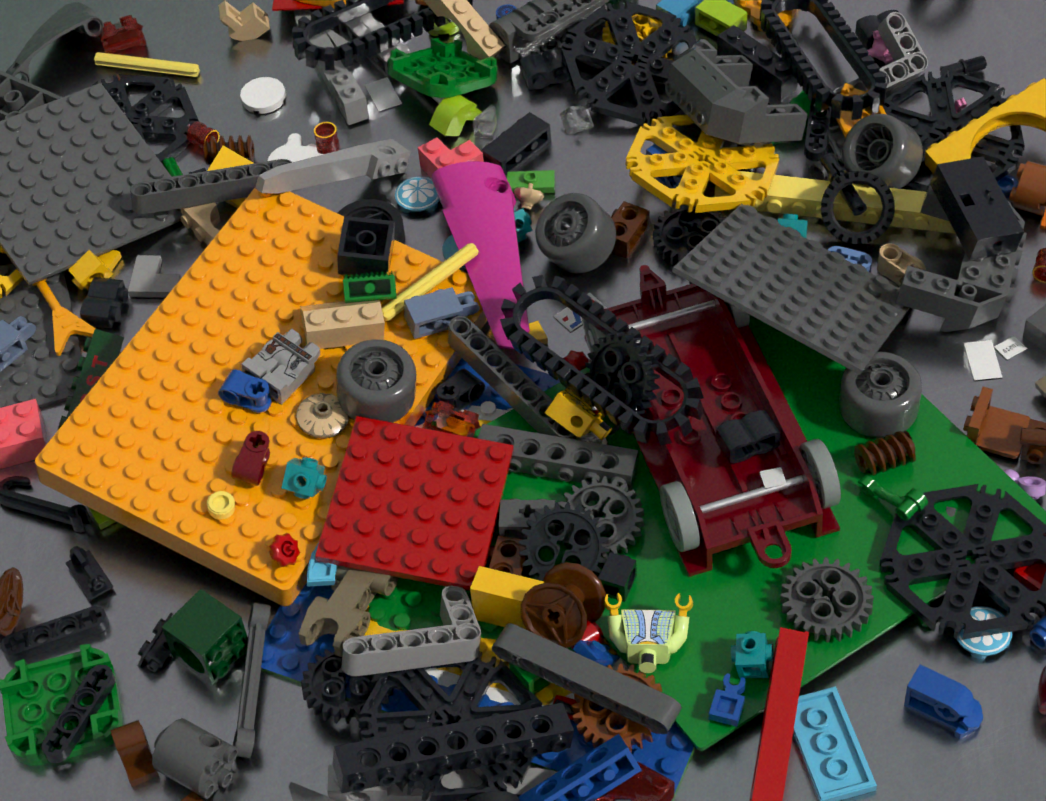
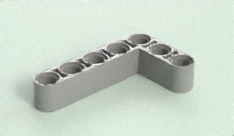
(901, 56)
(419, 648)

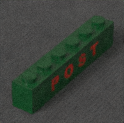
(101, 353)

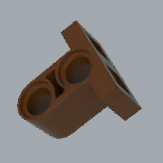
(134, 752)

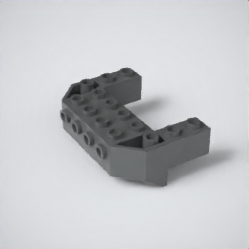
(722, 103)
(977, 292)

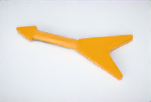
(64, 321)

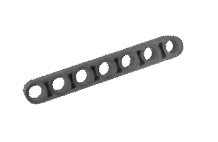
(198, 187)
(466, 338)
(587, 678)

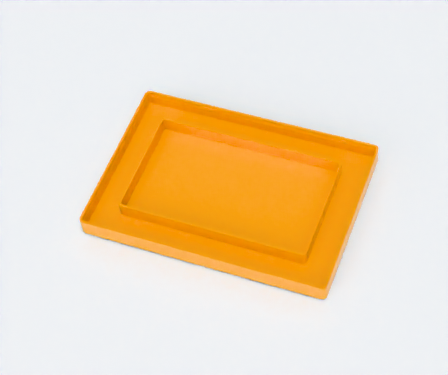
(162, 440)

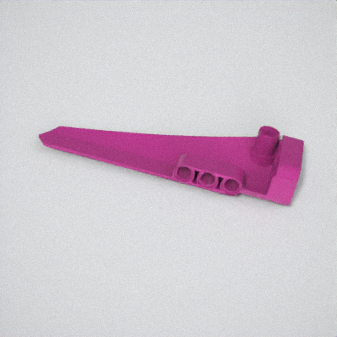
(481, 212)

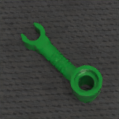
(906, 505)

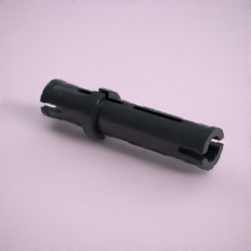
(849, 192)

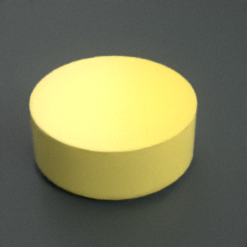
(221, 505)

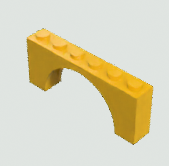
(1023, 109)

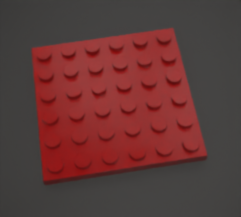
(415, 503)

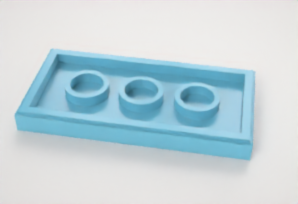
(830, 747)

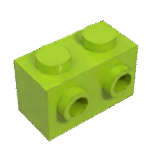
(719, 16)

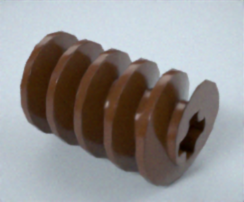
(240, 147)
(885, 451)

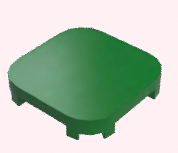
(442, 69)
(38, 695)

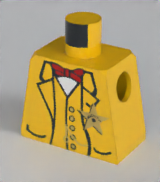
(577, 415)

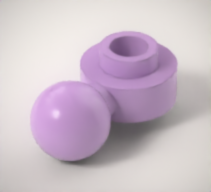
(1032, 486)

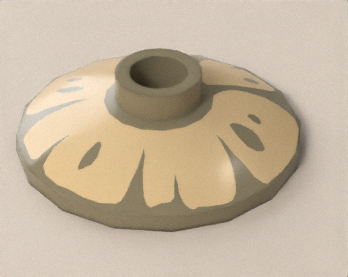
(319, 423)

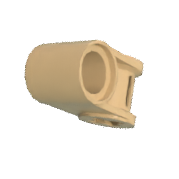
(894, 262)

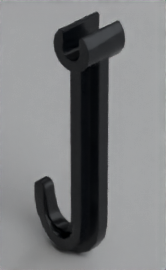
(72, 515)

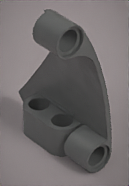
(70, 17)

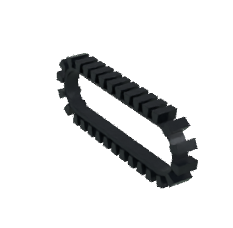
(364, 44)
(805, 72)
(583, 385)

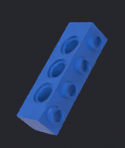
(589, 775)

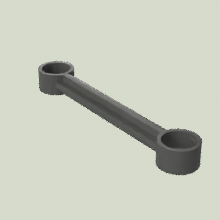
(245, 732)

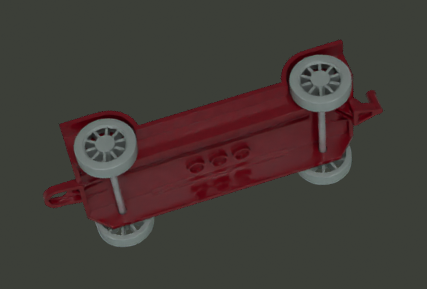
(702, 494)

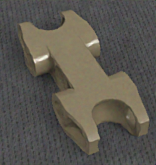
(345, 610)

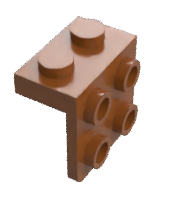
(993, 427)

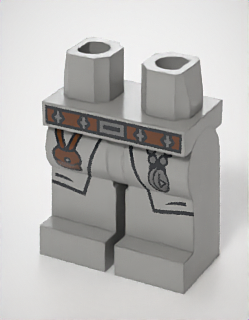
(283, 364)

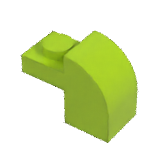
(452, 115)

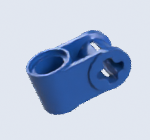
(245, 390)

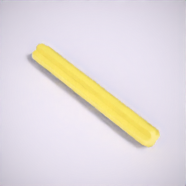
(146, 64)
(430, 280)

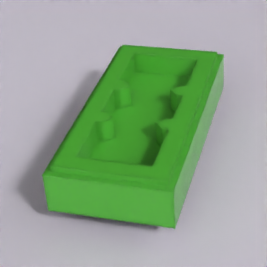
(541, 180)

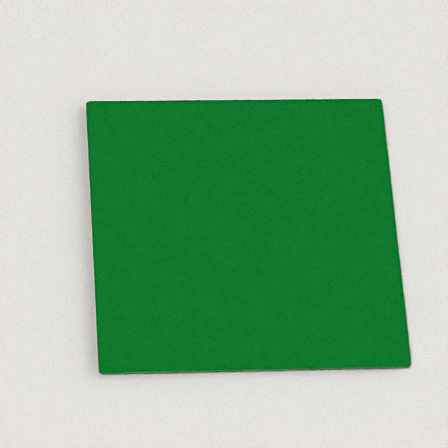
(742, 591)

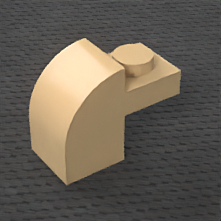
(246, 24)

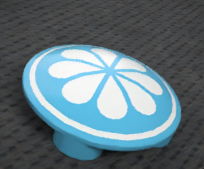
(417, 195)
(985, 645)

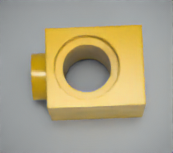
(87, 269)

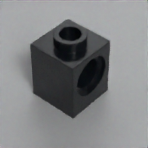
(618, 575)

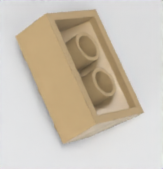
(342, 323)

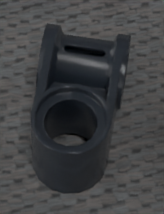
(461, 389)

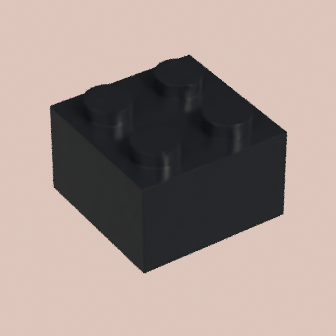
(365, 246)

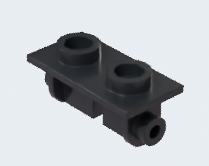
(88, 573)
(153, 651)

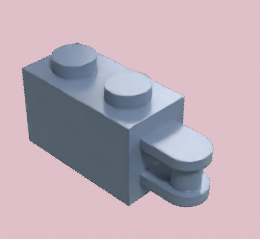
(435, 310)
(13, 339)

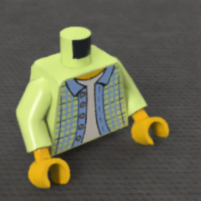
(648, 635)

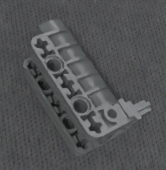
(542, 25)

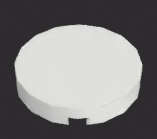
(263, 95)

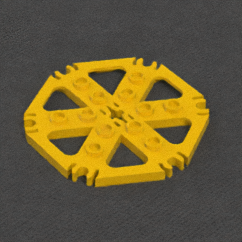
(698, 165)

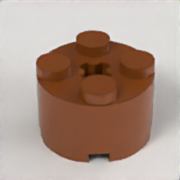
(1031, 189)

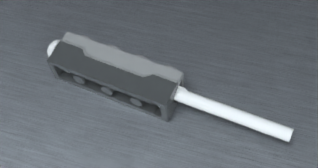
(363, 25)

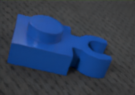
(596, 652)
(728, 703)

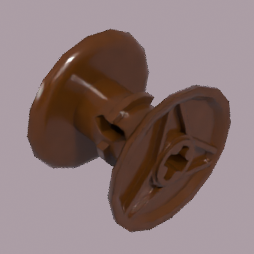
(10, 600)
(563, 604)

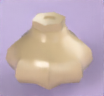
(528, 197)

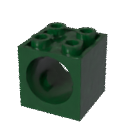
(206, 636)

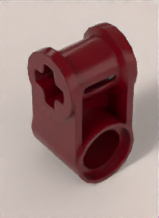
(252, 459)

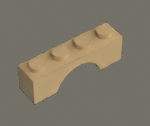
(479, 37)
(202, 221)

